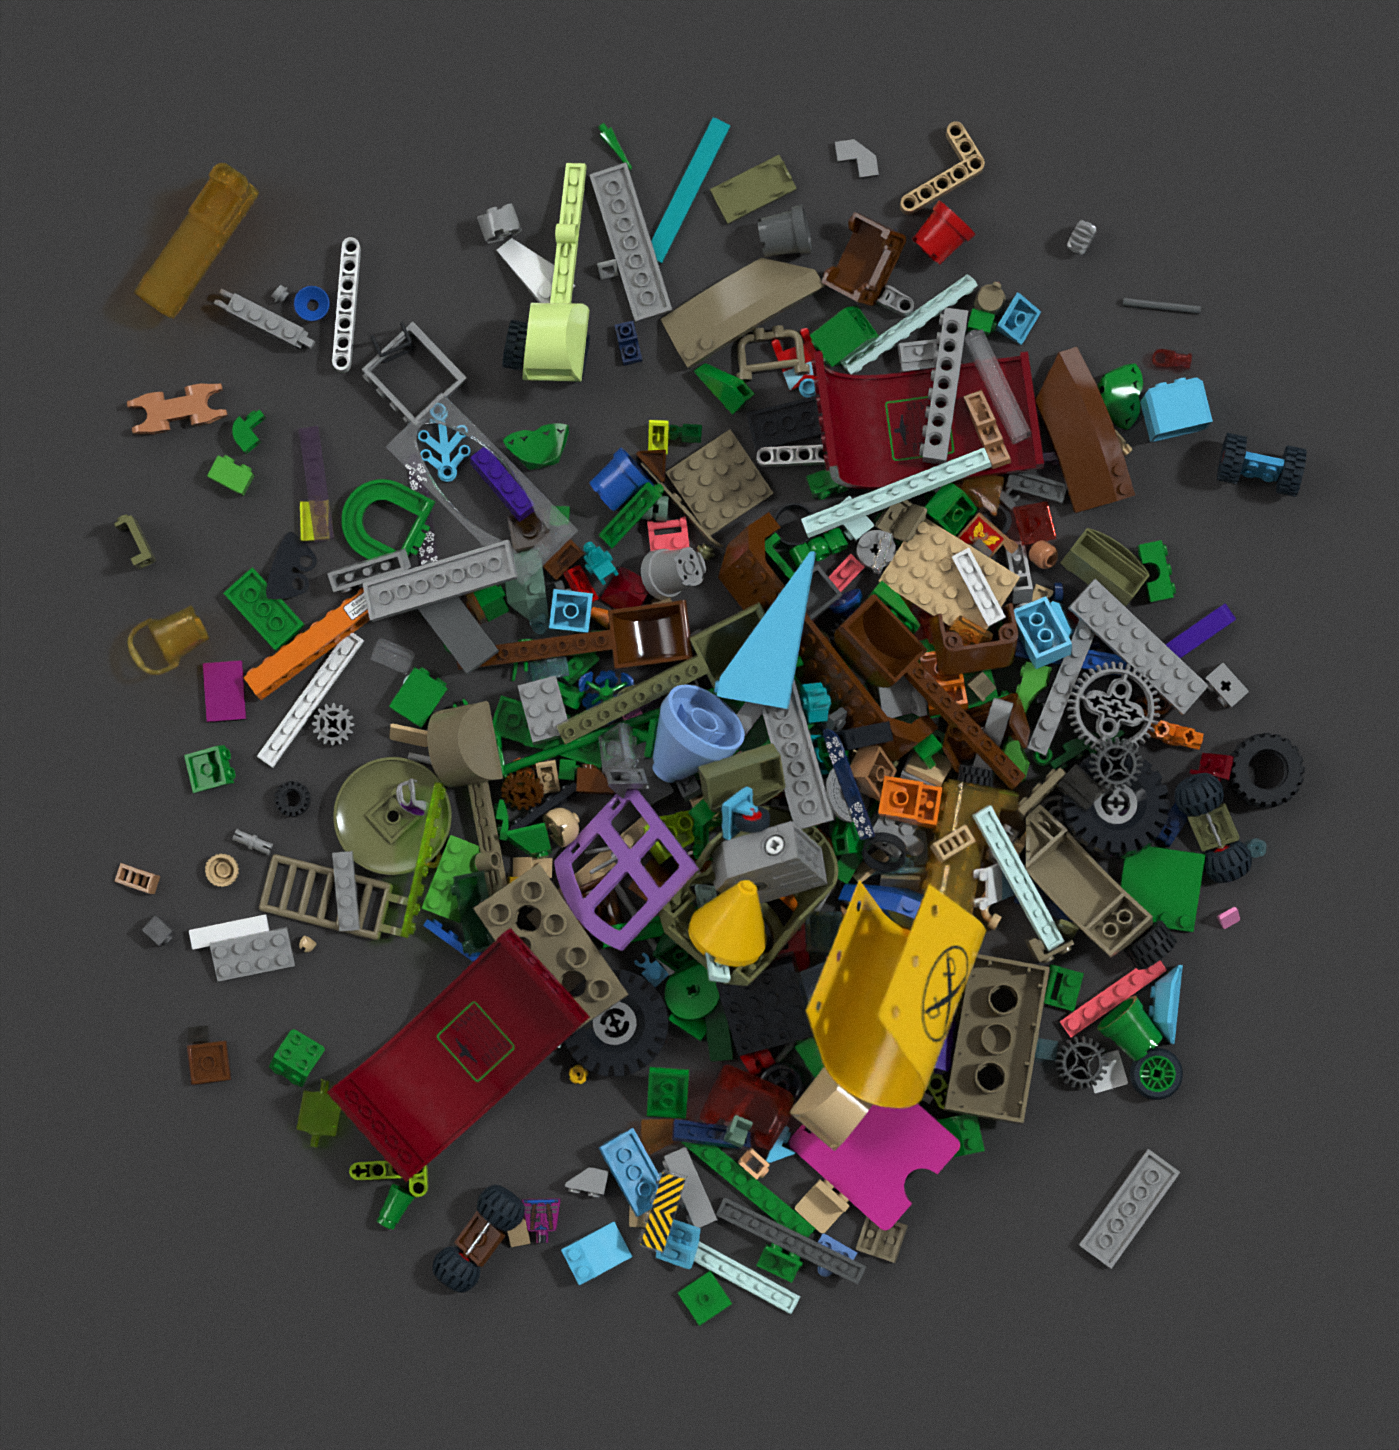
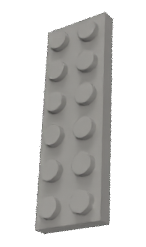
(1129, 1208)

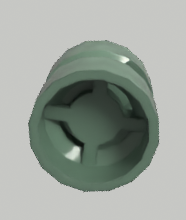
(661, 515)

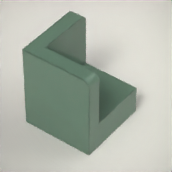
(737, 1131)

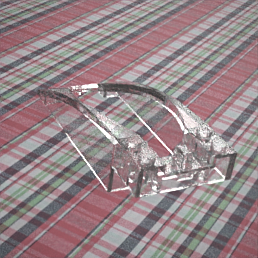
(445, 413)

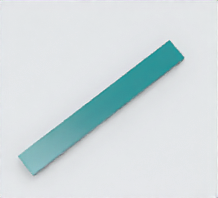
(689, 187)

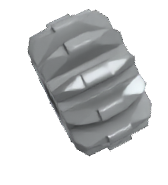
(1081, 237)

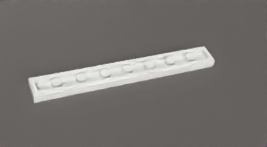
(309, 699)

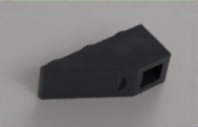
(865, 735)

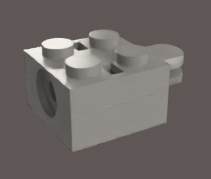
(903, 830)

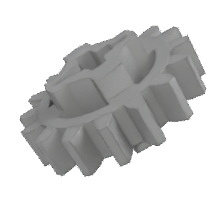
(327, 731)

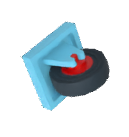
(741, 815)

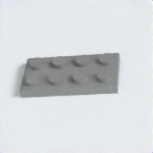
(252, 954)

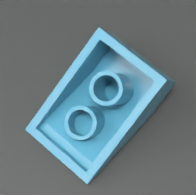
(596, 1253)

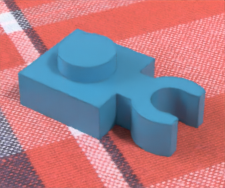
(653, 972)

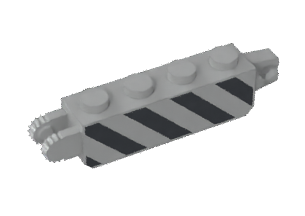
(265, 320)

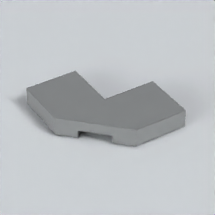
(852, 150)

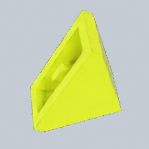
(658, 435)

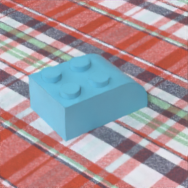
(1042, 633)

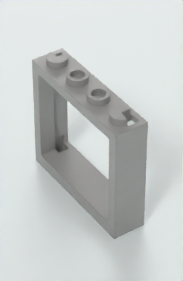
(413, 329)

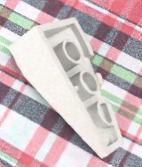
(530, 268)

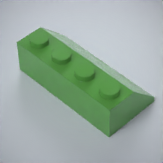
(455, 861)

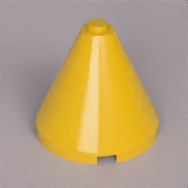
(730, 926)

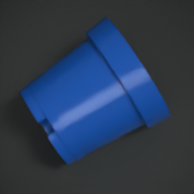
(619, 480)

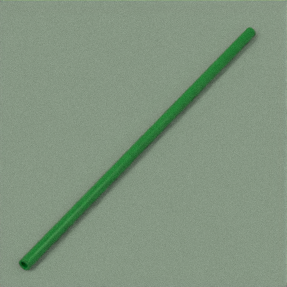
(586, 739)

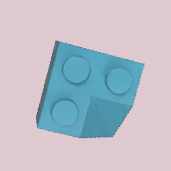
(570, 611)

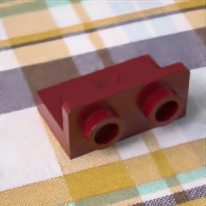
(1215, 764)

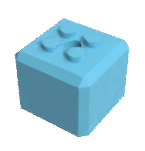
(1176, 409)

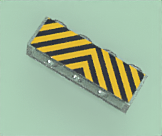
(663, 1210)

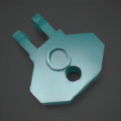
(598, 562)
(814, 702)

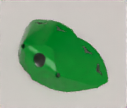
(1121, 394)
(538, 448)

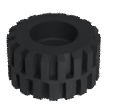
(1151, 946)

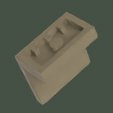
(1036, 948)

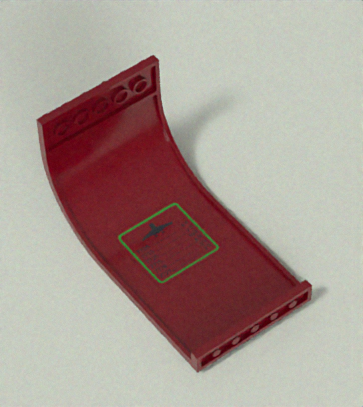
(879, 420)
(459, 1055)

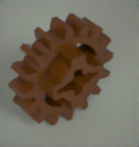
(522, 790)

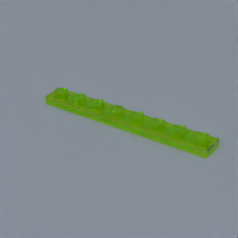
(421, 868)

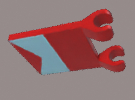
(793, 381)

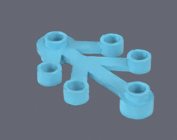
(444, 449)

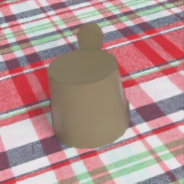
(990, 298)

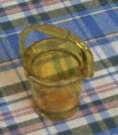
(174, 635)

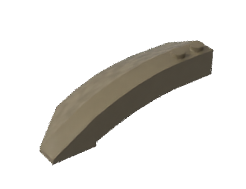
(1081, 885)

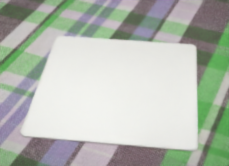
(1115, 1072)

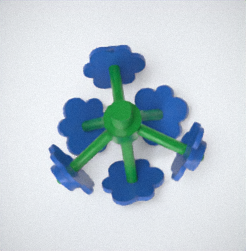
(607, 686)

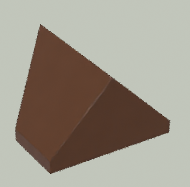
(655, 461)

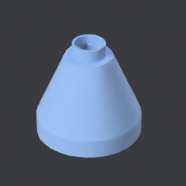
(692, 732)

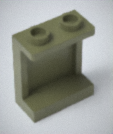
(146, 556)

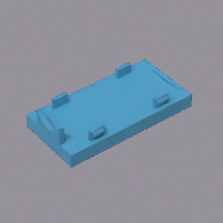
(631, 1169)

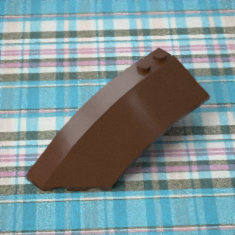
(1082, 434)

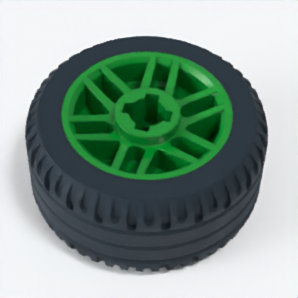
(1168, 1079)

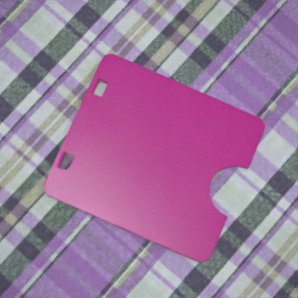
(879, 1157)

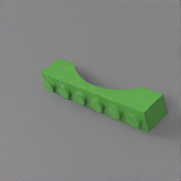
(1032, 684)

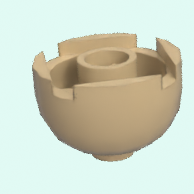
(562, 825)

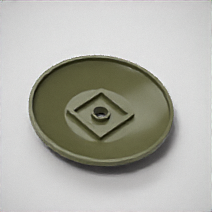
(363, 815)

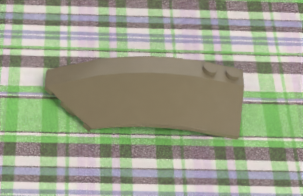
(737, 307)

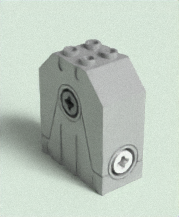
(775, 860)

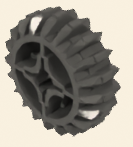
(1121, 756)
(1067, 1071)

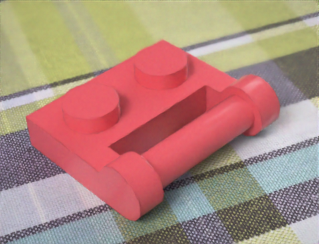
(668, 541)

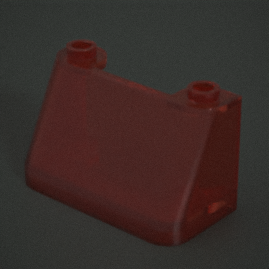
(752, 1099)

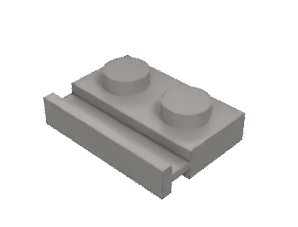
(917, 355)

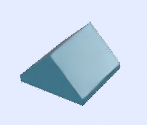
(1018, 319)

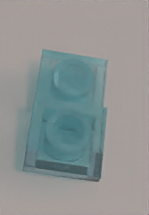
(548, 668)

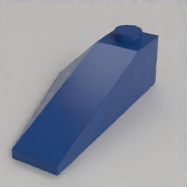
(897, 903)

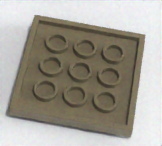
(719, 483)

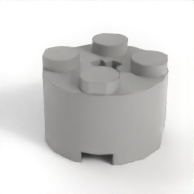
(499, 223)
(866, 544)

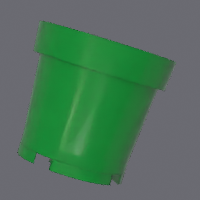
(1130, 1028)

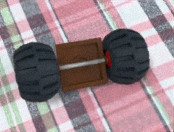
(461, 1267)

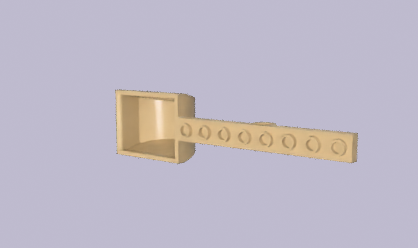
(829, 1110)

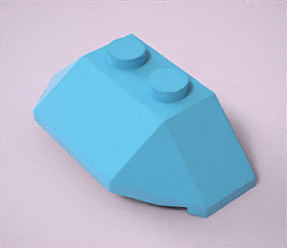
(1166, 1002)

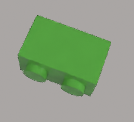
(231, 475)

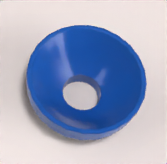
(311, 293)
(848, 603)

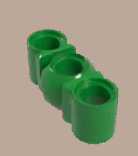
(831, 542)

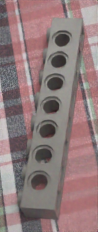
(957, 319)

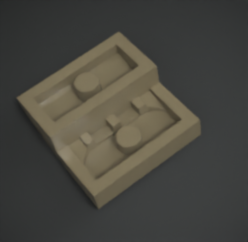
(881, 1242)

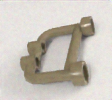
(759, 335)

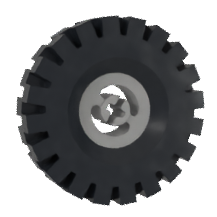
(1117, 834)
(641, 1042)

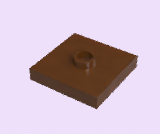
(209, 1062)

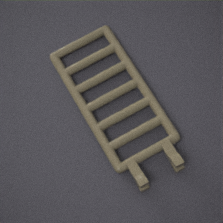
(319, 920)

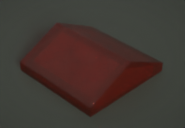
(1034, 523)

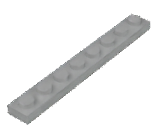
(1061, 690)

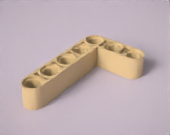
(947, 176)

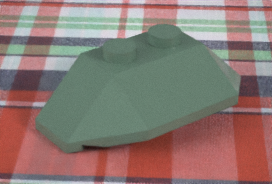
(529, 598)

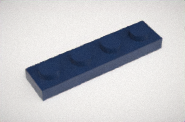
(704, 1134)

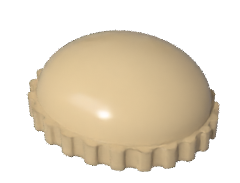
(221, 870)

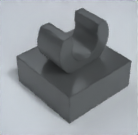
(1006, 501)

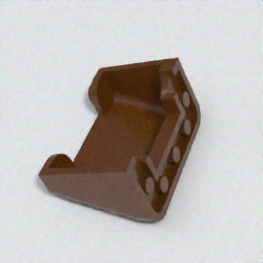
(866, 260)

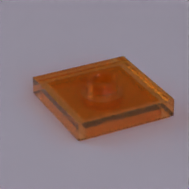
(473, 605)
(969, 631)

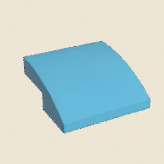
(681, 1245)

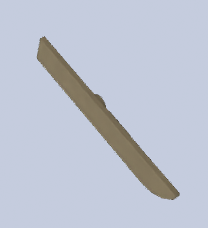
(675, 499)

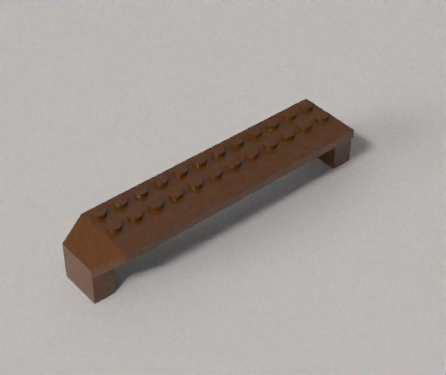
(753, 581)

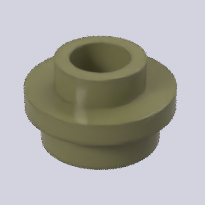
(706, 551)

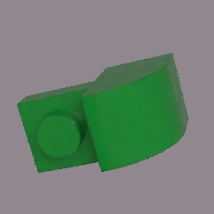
(243, 431)

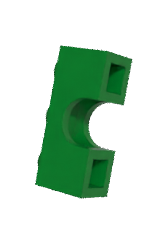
(1154, 554)

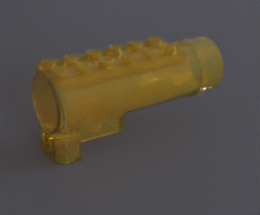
(197, 240)
(957, 805)

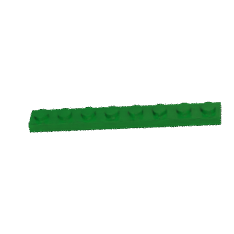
(751, 1188)

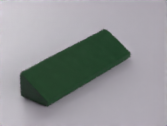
(719, 1035)

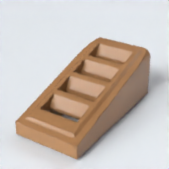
(152, 884)

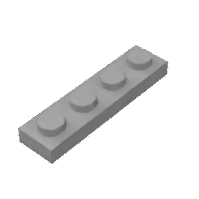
(346, 891)

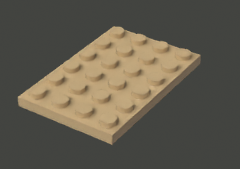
(930, 579)

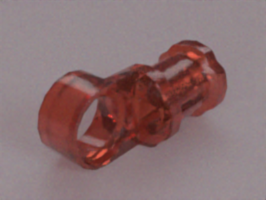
(1173, 359)

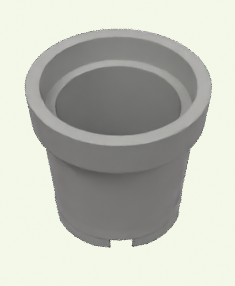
(671, 571)

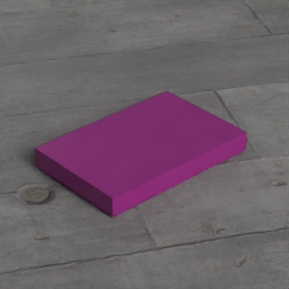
(224, 691)

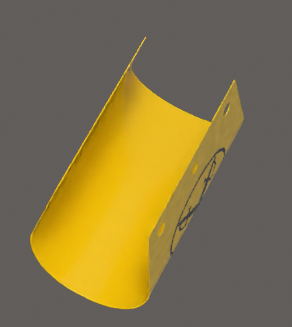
(892, 996)

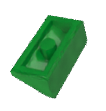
(696, 1028)

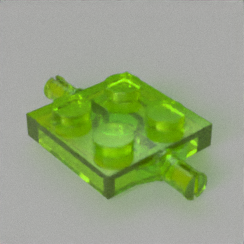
(318, 1114)

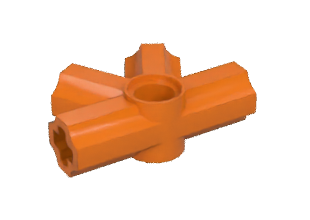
(1176, 735)

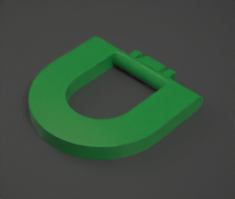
(391, 491)

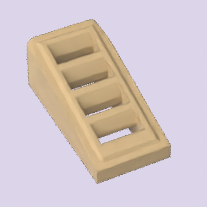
(938, 852)

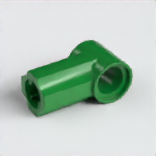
(571, 695)

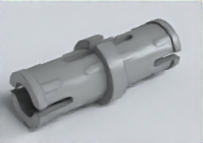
(252, 842)

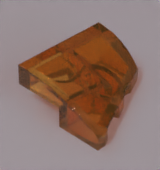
(656, 1134)

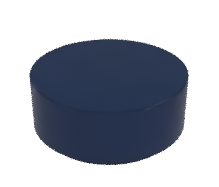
(1058, 592)

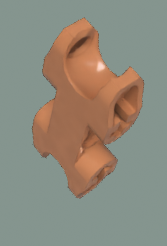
(163, 411)

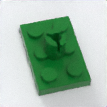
(667, 1092)

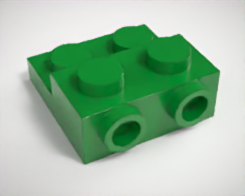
(209, 768)

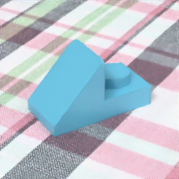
(779, 1151)

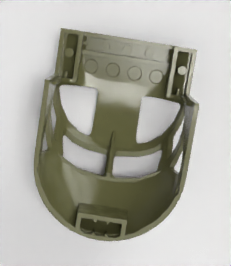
(679, 909)

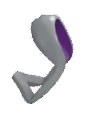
(414, 807)

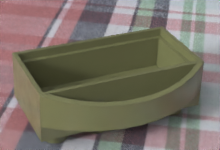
(1108, 562)
(755, 768)

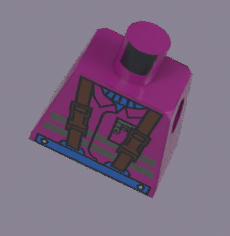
(542, 1216)

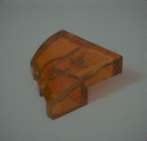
(984, 492)

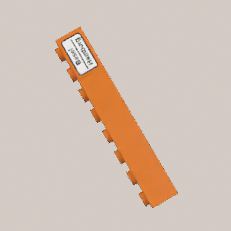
(309, 646)

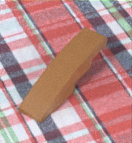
(987, 429)

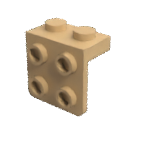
(822, 1205)

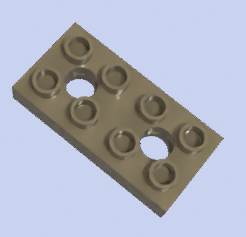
(559, 940)
(996, 1039)

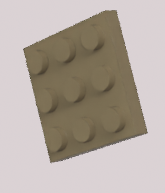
(1039, 792)

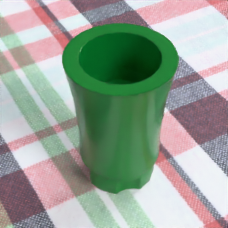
(394, 1206)

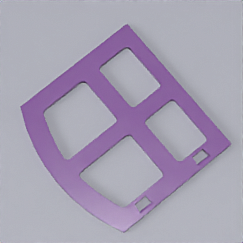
(629, 863)

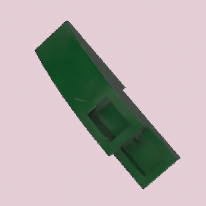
(1075, 749)

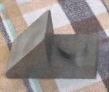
(622, 779)

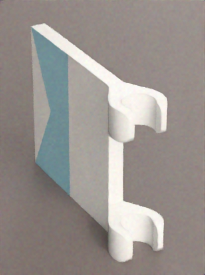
(996, 886)

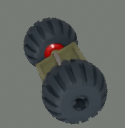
(1201, 801)

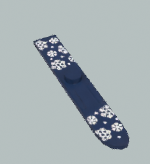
(848, 785)

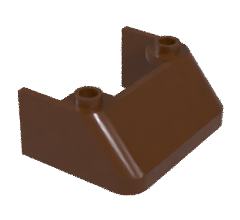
(959, 659)
(1016, 727)

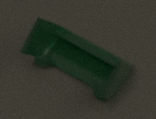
(470, 892)

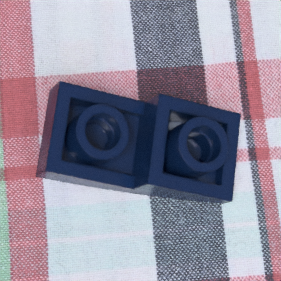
(628, 343)

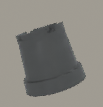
(785, 232)

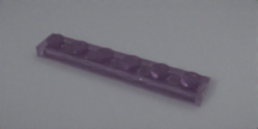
(316, 483)

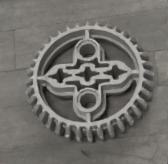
(1125, 673)

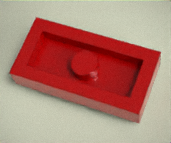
(579, 582)

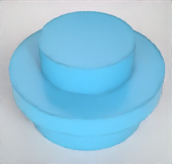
(807, 388)

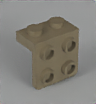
(901, 520)

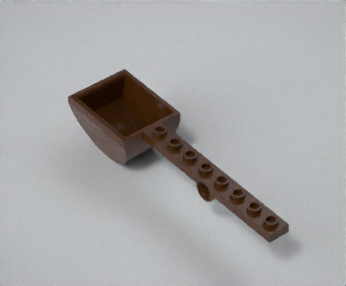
(635, 635)
(886, 650)

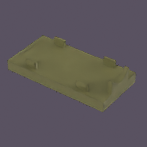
(753, 189)

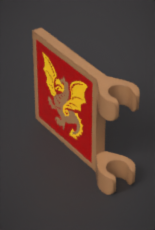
(983, 529)

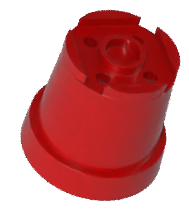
(942, 233)

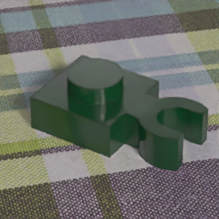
(689, 433)

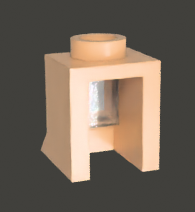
(754, 1164)

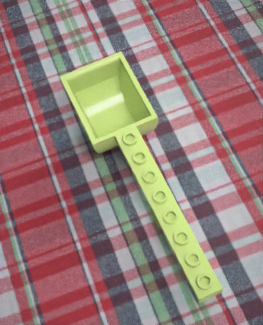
(560, 327)

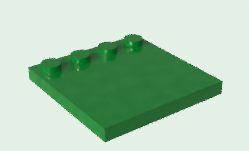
(1165, 884)

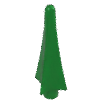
(610, 138)

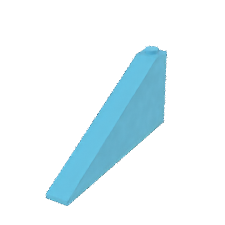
(768, 659)

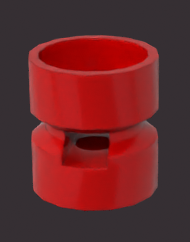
(757, 1060)

